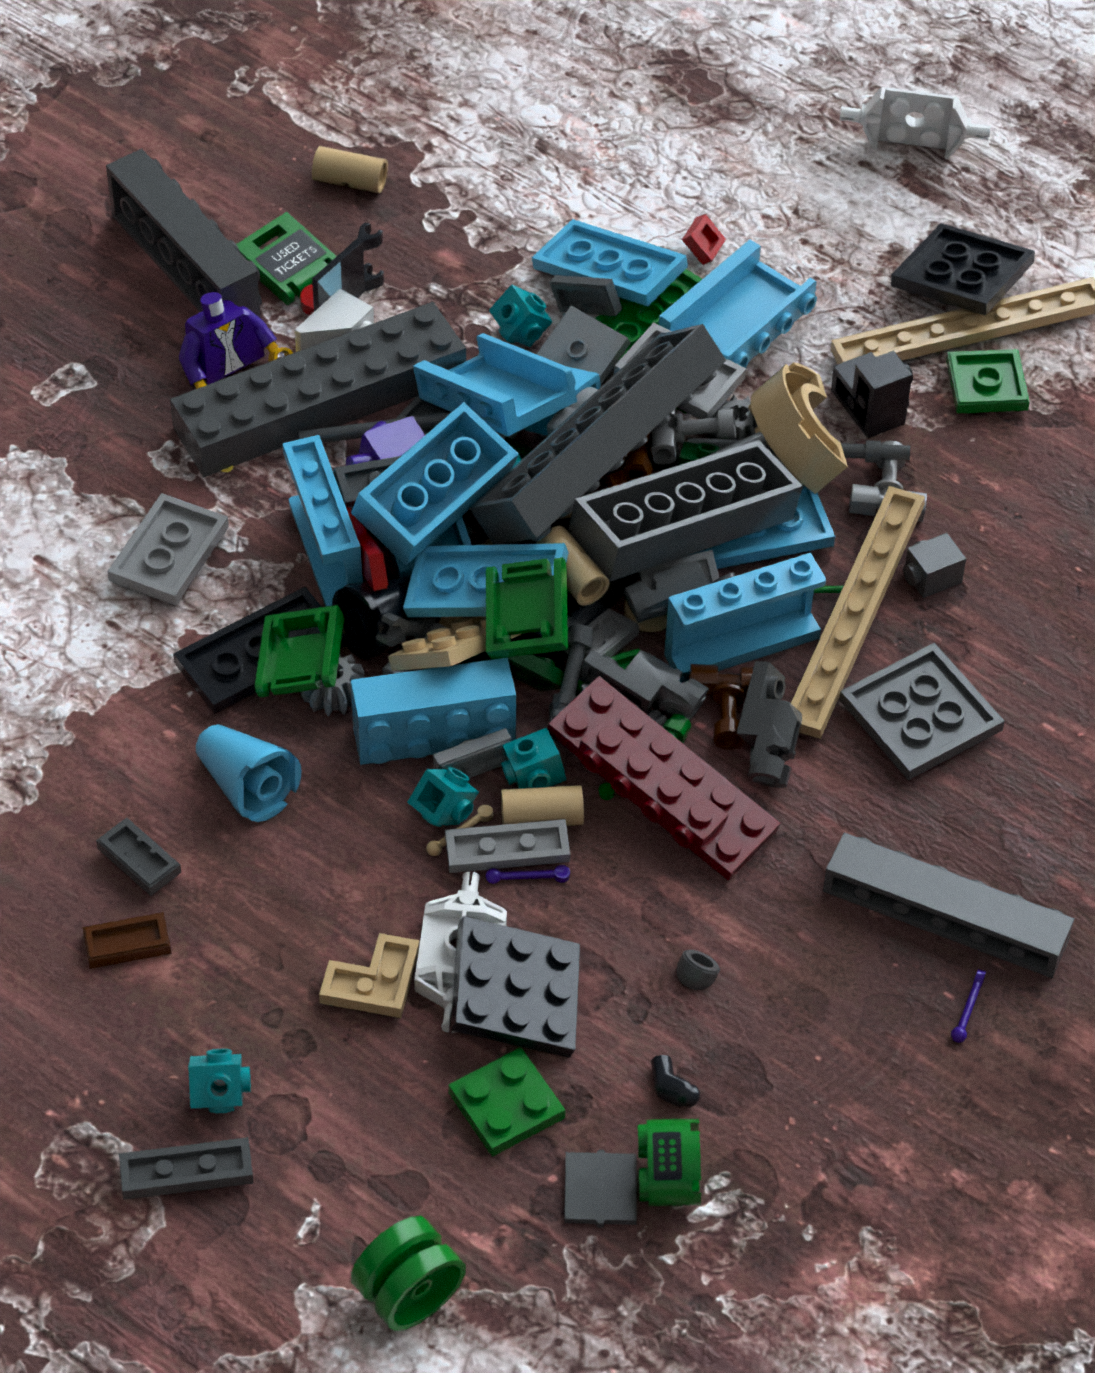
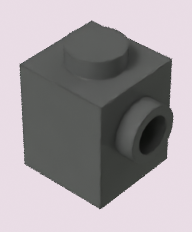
(934, 565)

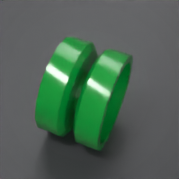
(408, 1273)

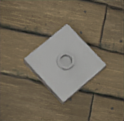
(584, 344)

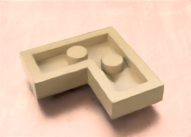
(374, 988)

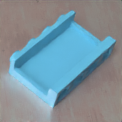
(742, 305)
(500, 385)
(322, 518)
(744, 616)

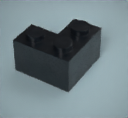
(874, 391)

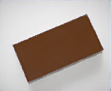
(126, 940)

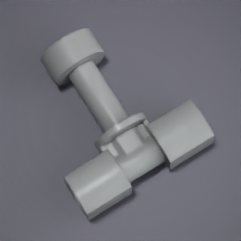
(665, 437)
(868, 498)

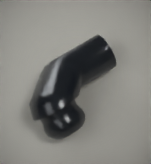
(671, 1087)

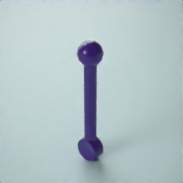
(560, 874)
(959, 1033)

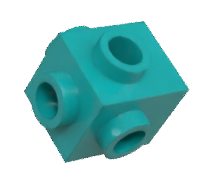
(520, 316)
(533, 761)
(444, 797)
(216, 1095)

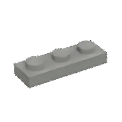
(507, 846)

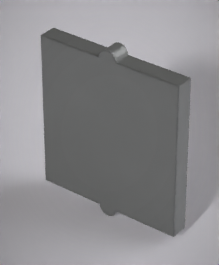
(600, 1188)

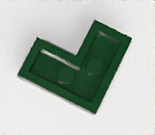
(530, 669)

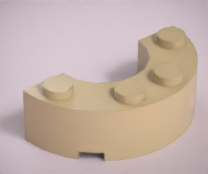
(792, 429)

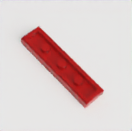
(371, 556)

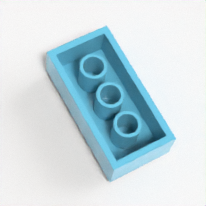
(434, 483)
(431, 709)

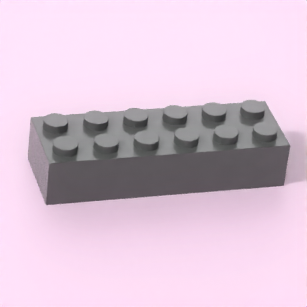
(179, 234)
(684, 509)

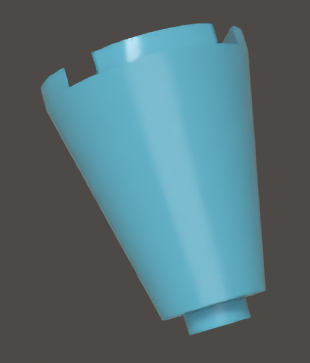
(249, 771)

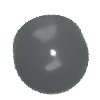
(693, 974)

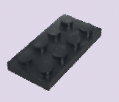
(226, 662)

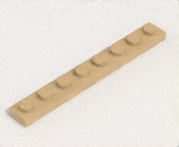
(964, 327)
(856, 609)

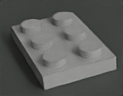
(707, 397)
(168, 549)

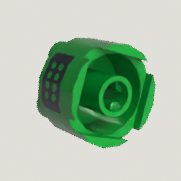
(672, 1162)

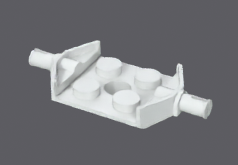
(888, 120)
(440, 925)

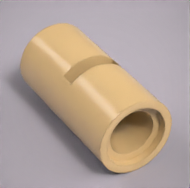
(345, 167)
(584, 577)
(543, 804)

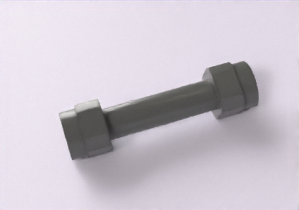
(579, 641)

